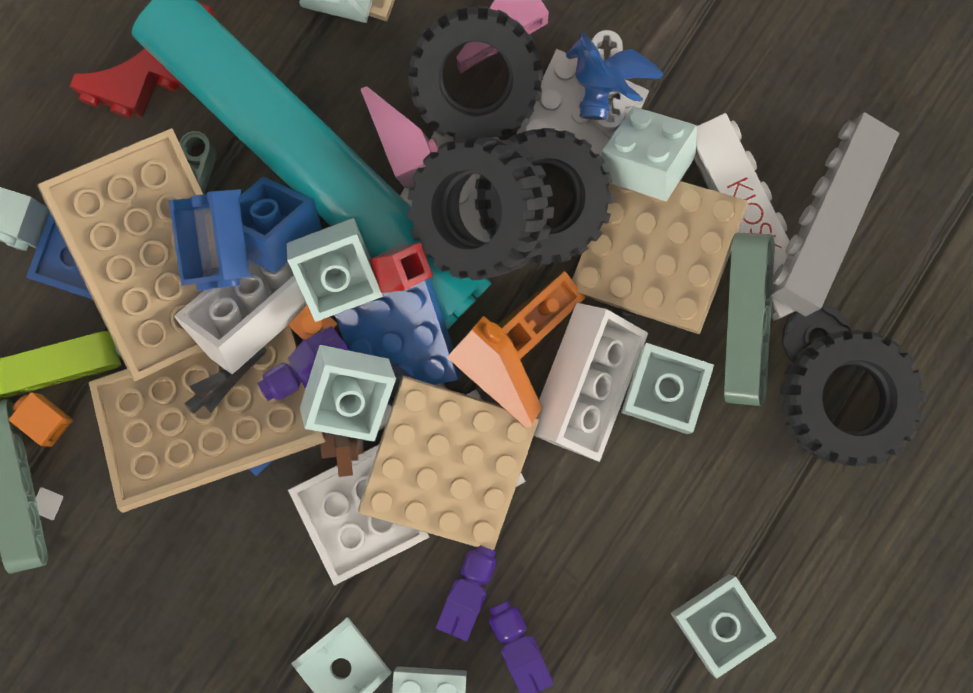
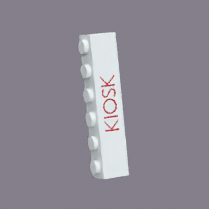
(732, 172)

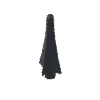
(214, 388)

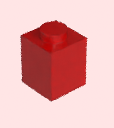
(401, 268)

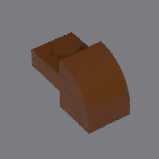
(344, 449)

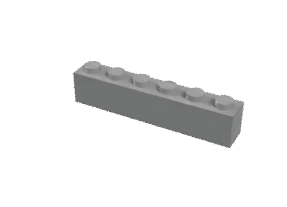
(834, 214)

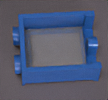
(210, 239)

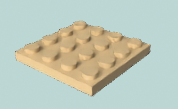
(662, 254)
(446, 464)

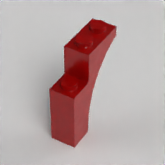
(128, 85)

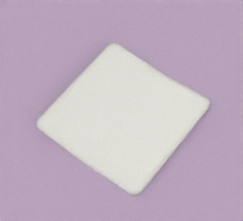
(48, 503)

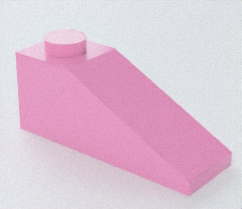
(529, 13)
(401, 139)

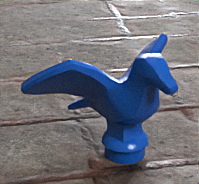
(607, 76)

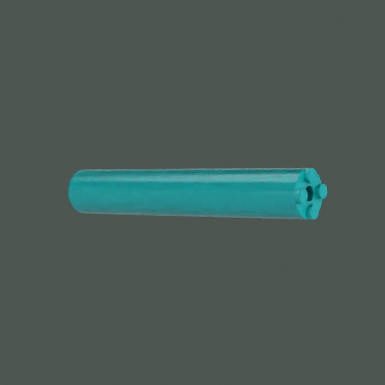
(287, 134)

